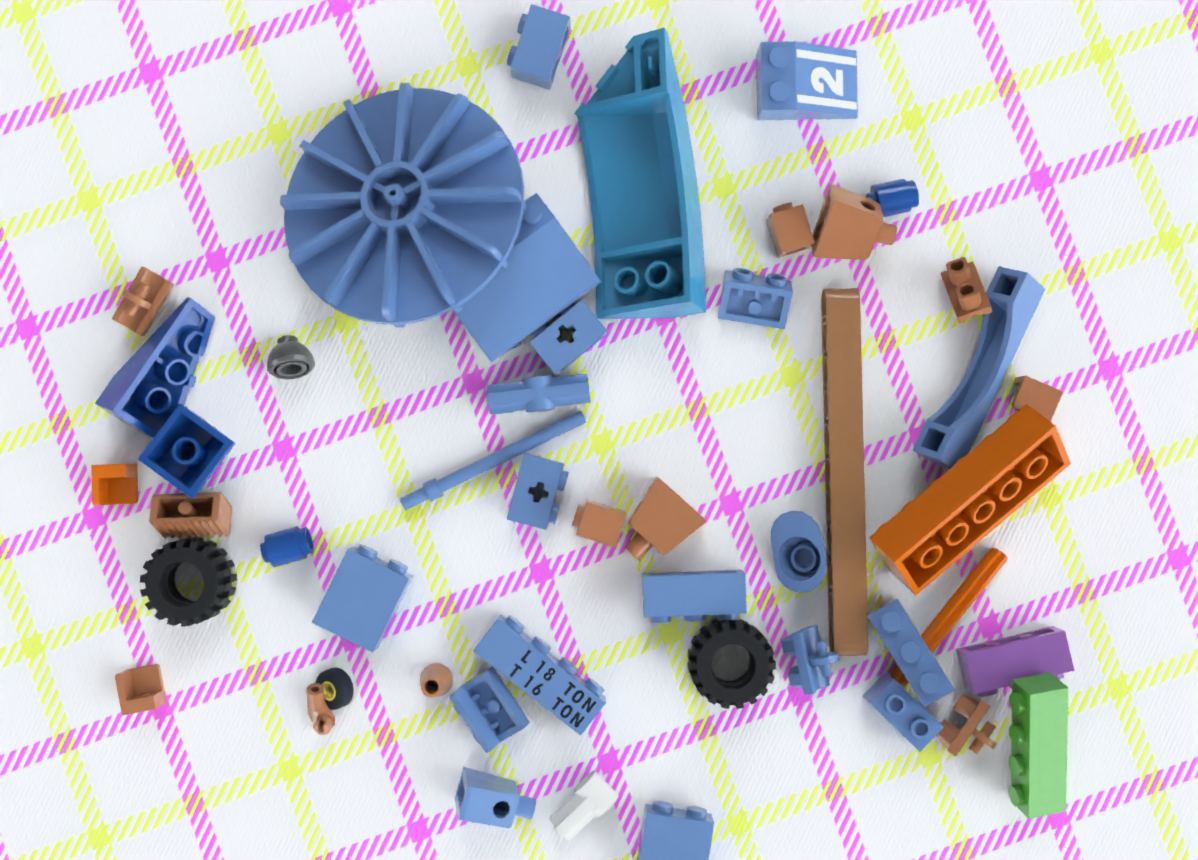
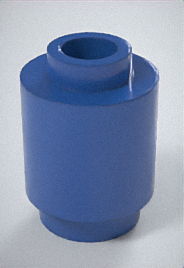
(895, 196)
(287, 546)

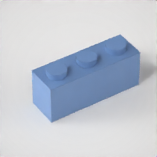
(694, 595)
(911, 653)

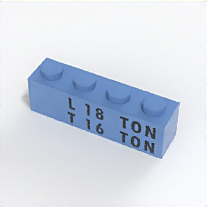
(541, 674)

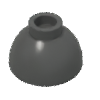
(290, 359)

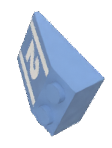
(805, 82)

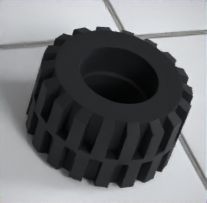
(161, 586)
(735, 691)

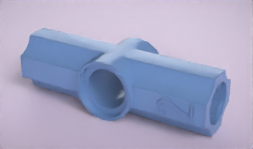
(538, 394)

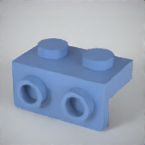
(488, 709)

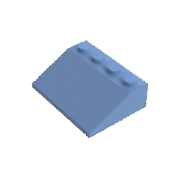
(538, 283)

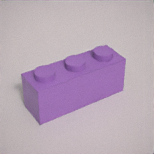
(998, 661)

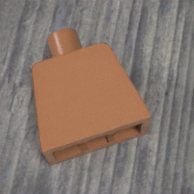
(849, 226)
(661, 520)

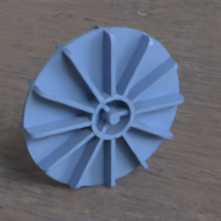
(404, 206)

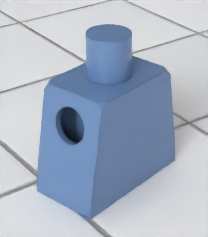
(490, 799)

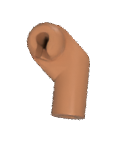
(318, 710)

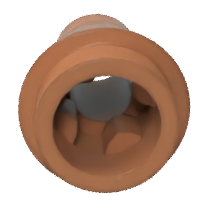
(438, 673)

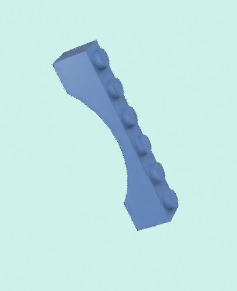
(956, 424)

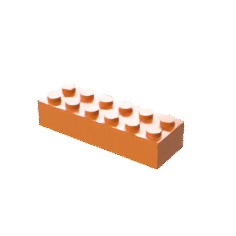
(971, 499)

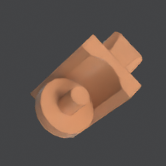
(965, 289)
(142, 301)
(974, 712)

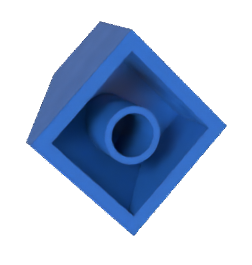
(186, 451)

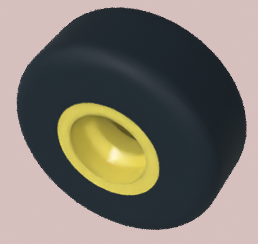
(341, 685)

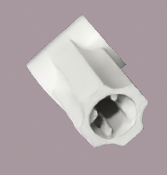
(590, 799)

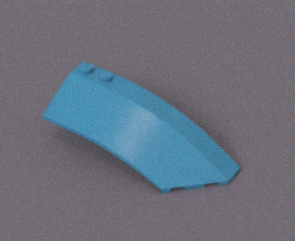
(643, 187)

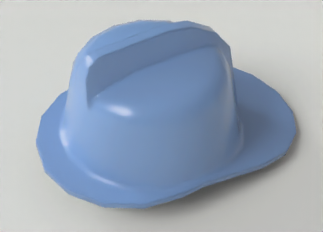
(798, 551)

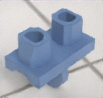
(811, 658)

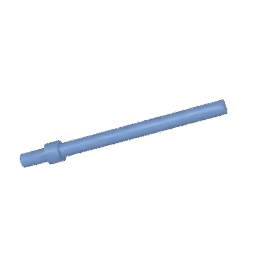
(434, 488)

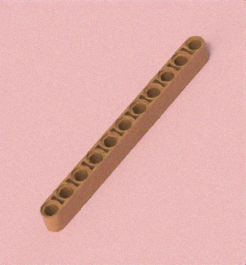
(844, 471)

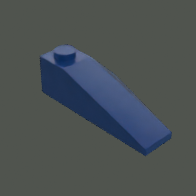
(160, 371)

